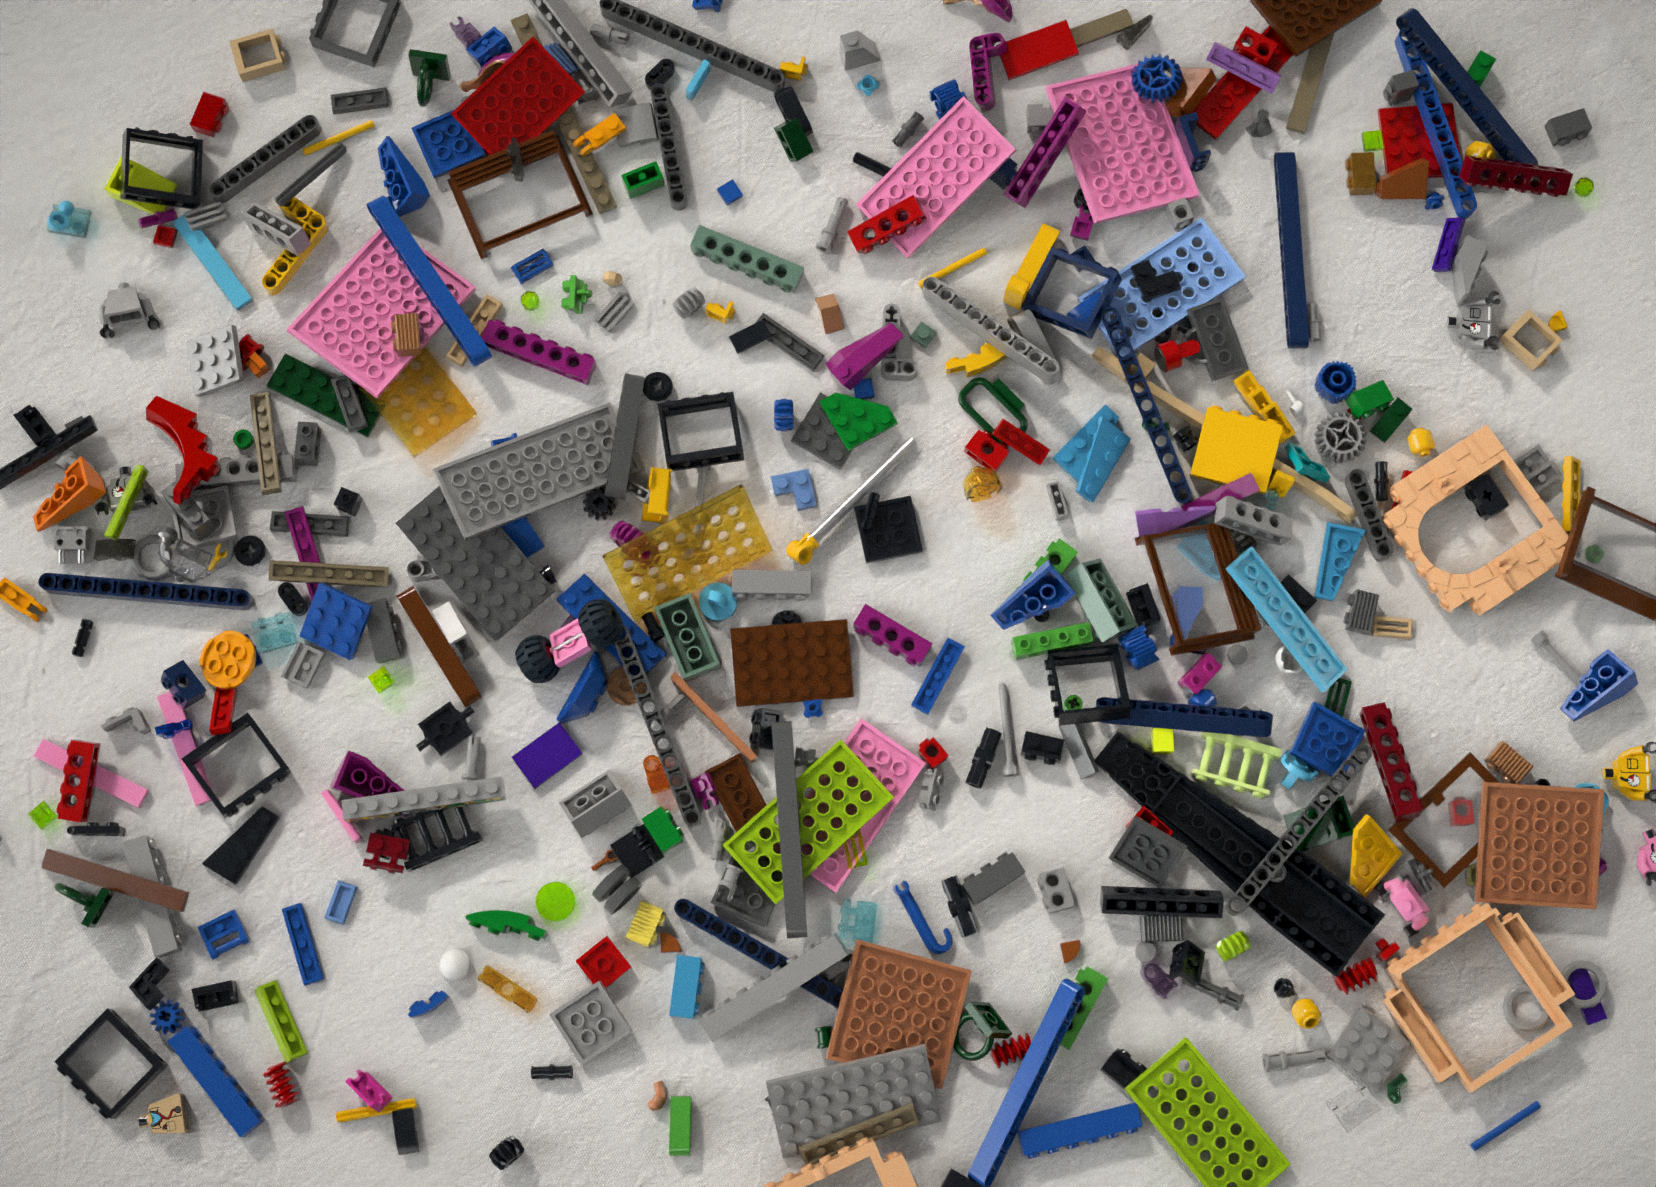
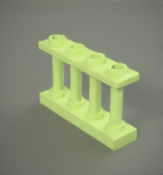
(1249, 749)

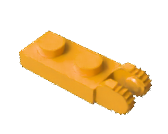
(600, 134)
(19, 599)

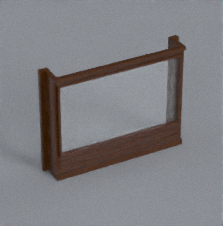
(507, 209)
(1612, 555)
(1196, 589)

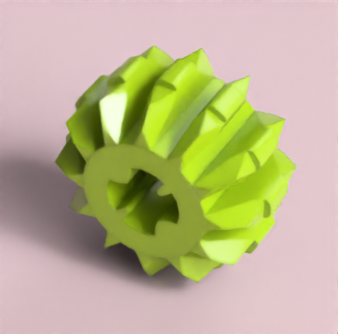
(1233, 946)

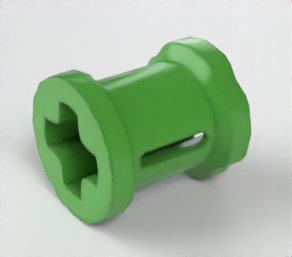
(1078, 702)

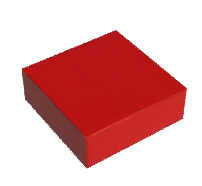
(165, 236)

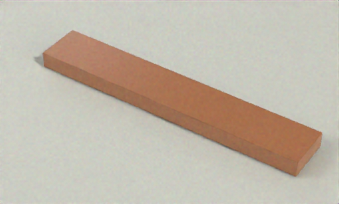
(713, 718)

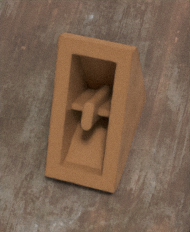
(829, 313)

